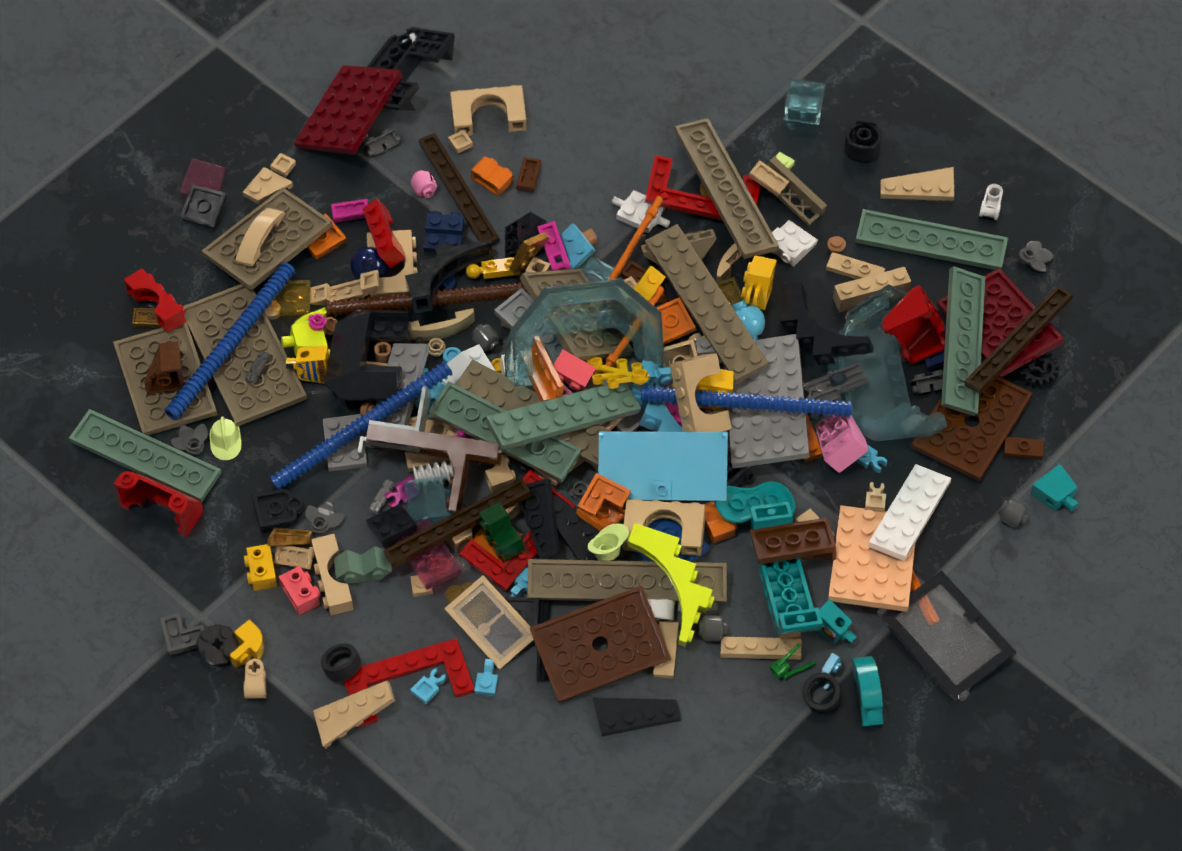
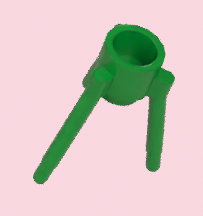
(781, 666)

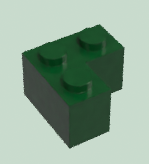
(500, 532)

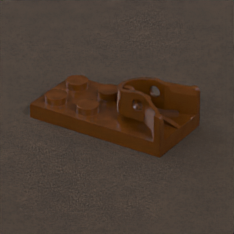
(795, 540)

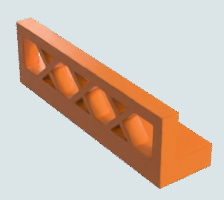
(545, 378)

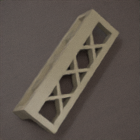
(800, 191)

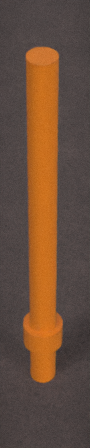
(650, 214)
(612, 358)

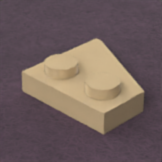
(265, 185)

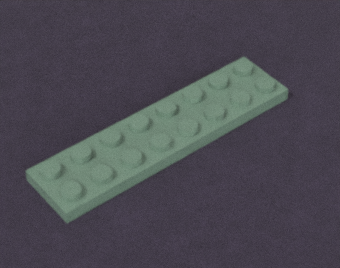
(931, 240)
(962, 339)
(468, 414)
(562, 415)
(145, 455)

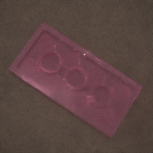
(435, 564)

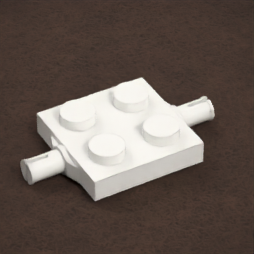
(634, 209)

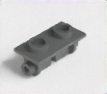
(387, 138)
(923, 382)

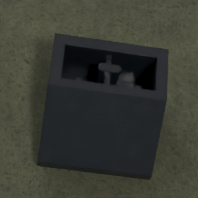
(520, 231)

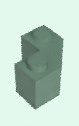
(362, 568)

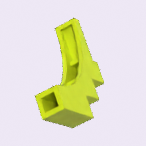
(662, 549)

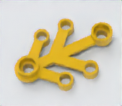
(638, 375)

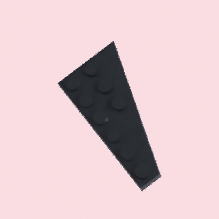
(578, 533)

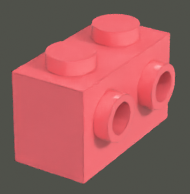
(573, 371)
(299, 590)

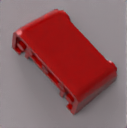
(916, 326)
(136, 489)

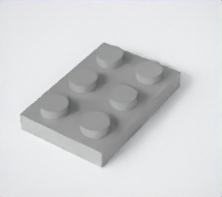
(346, 457)

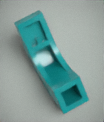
(869, 689)

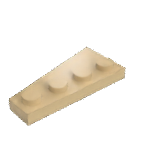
(920, 186)
(342, 715)

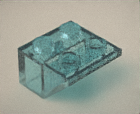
(804, 101)
(426, 498)

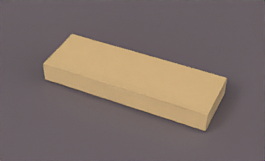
(669, 632)

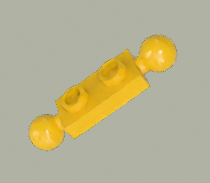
(492, 269)

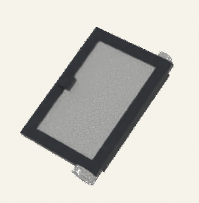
(948, 636)

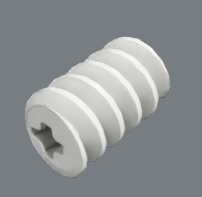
(429, 472)

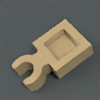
(875, 498)

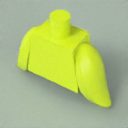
(303, 336)

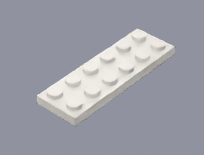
(909, 512)

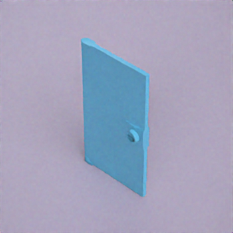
(666, 464)

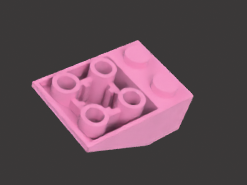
(840, 441)

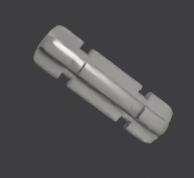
(380, 500)

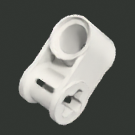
(991, 204)
(662, 609)

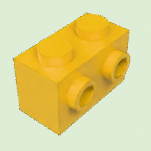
(261, 567)

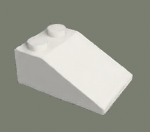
(461, 362)

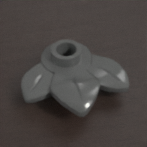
(1035, 256)
(189, 437)
(323, 516)

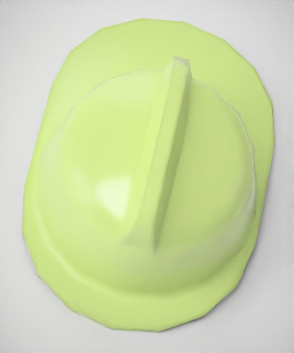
(225, 439)
(608, 542)

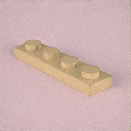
(759, 647)

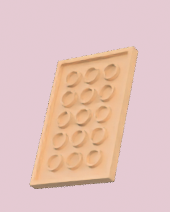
(862, 573)

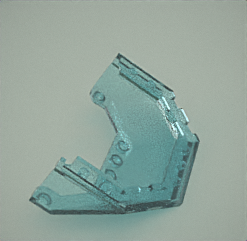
(581, 309)
(883, 404)

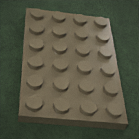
(294, 233)
(581, 344)
(135, 360)

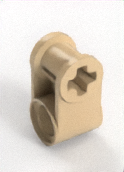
(254, 681)

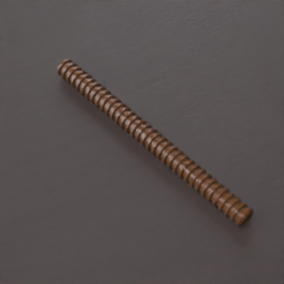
(439, 298)

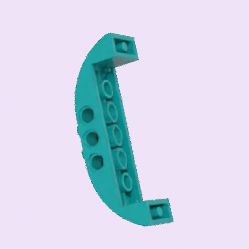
(785, 580)

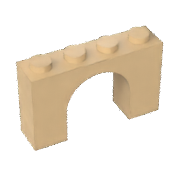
(508, 98)
(397, 283)
(685, 378)
(689, 516)

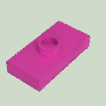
(348, 210)

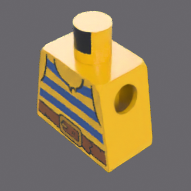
(310, 363)

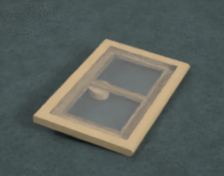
(490, 622)

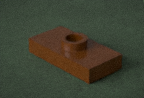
(529, 174)
(1023, 448)

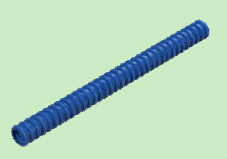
(230, 341)
(752, 402)
(360, 426)

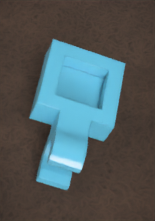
(520, 583)
(832, 666)
(486, 681)

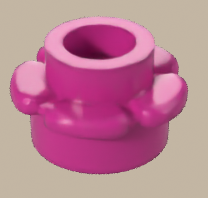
(314, 325)

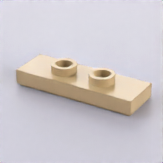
(852, 267)

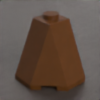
(165, 370)

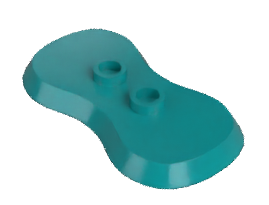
(740, 500)

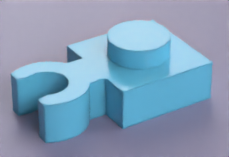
(660, 378)
(871, 458)
(426, 688)

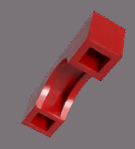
(387, 245)
(144, 288)

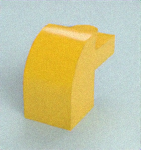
(649, 283)
(251, 644)

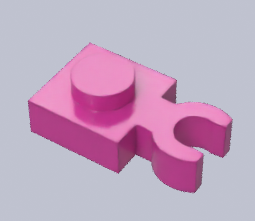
(399, 494)

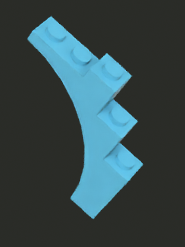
(655, 415)

